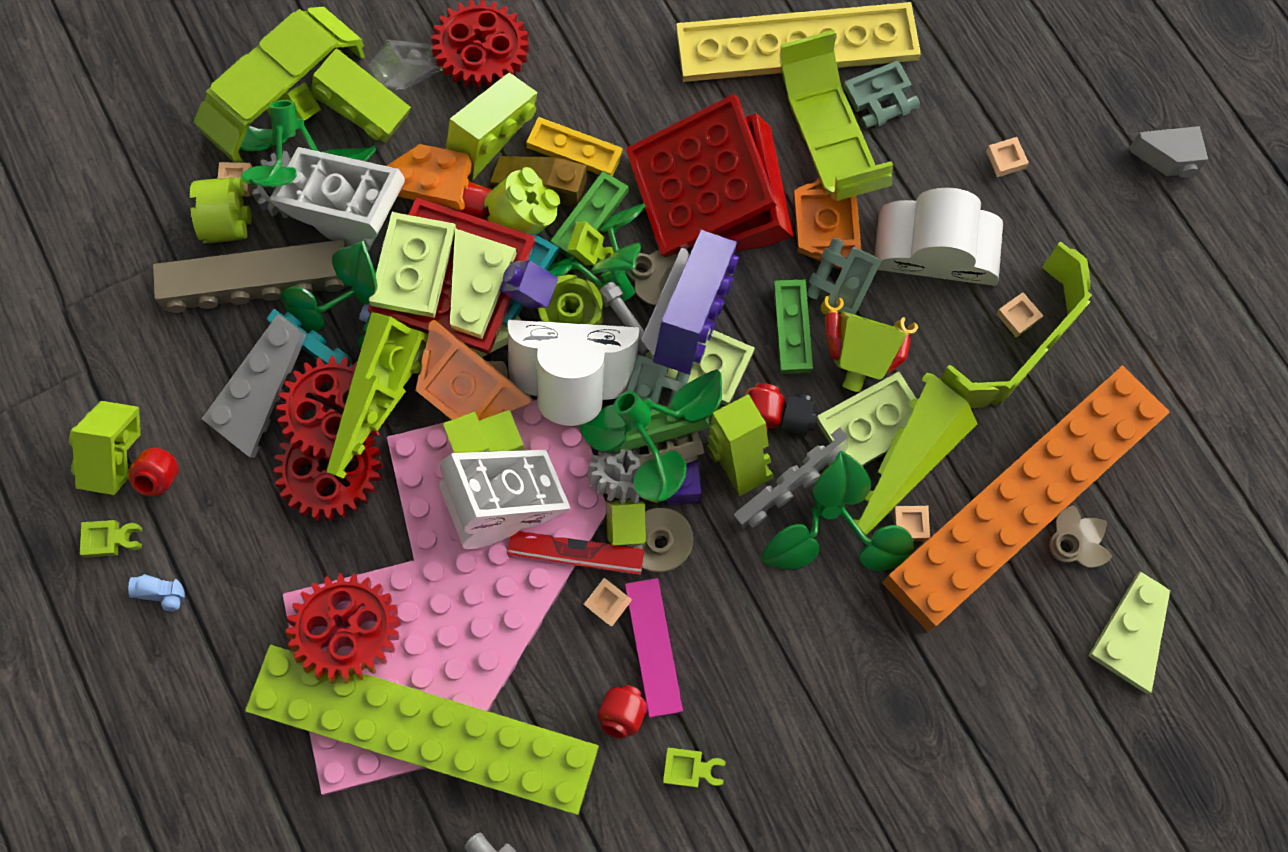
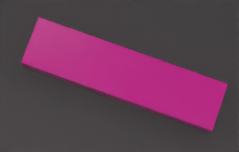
(654, 648)

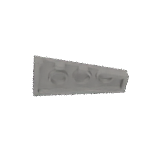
(249, 397)
(754, 511)

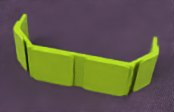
(268, 73)
(828, 120)
(1073, 272)

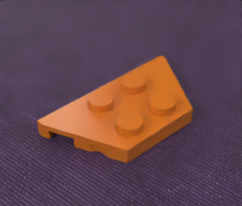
(434, 175)
(822, 218)
(462, 381)

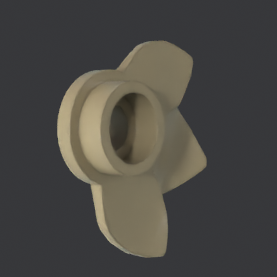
(651, 284)
(1082, 537)

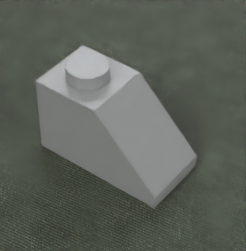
(1172, 150)

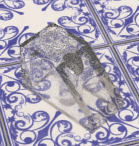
(403, 64)

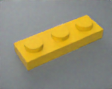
(574, 146)

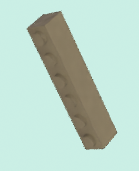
(245, 276)

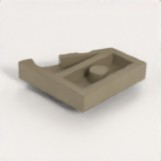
(686, 445)

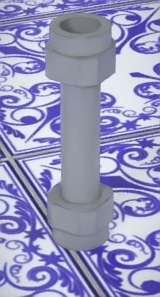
(611, 296)

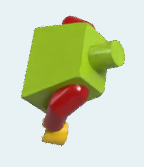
(864, 344)

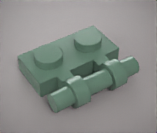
(878, 86)
(853, 280)
(650, 379)

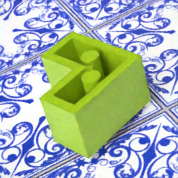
(487, 435)
(102, 446)

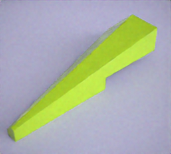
(384, 366)
(933, 430)

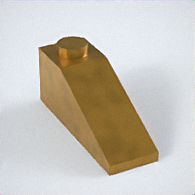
(562, 176)

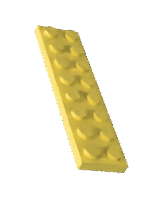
(754, 43)

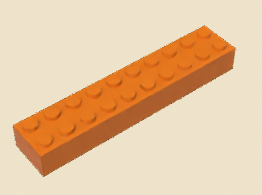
(1024, 498)

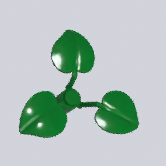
(284, 126)
(614, 266)
(354, 269)
(664, 474)
(838, 485)

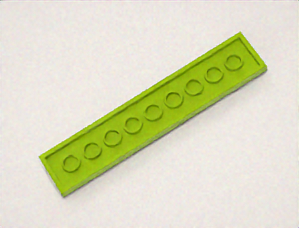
(427, 731)

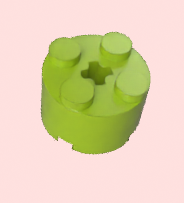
(522, 202)
(220, 210)
(575, 295)

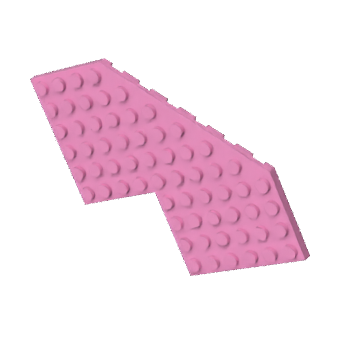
(458, 607)

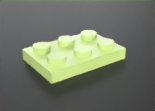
(413, 264)
(727, 356)
(870, 418)

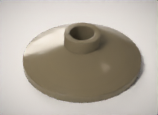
(667, 525)

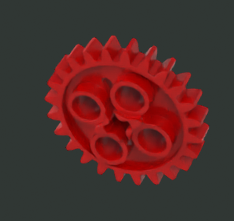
(479, 43)
(315, 432)
(307, 489)
(320, 611)

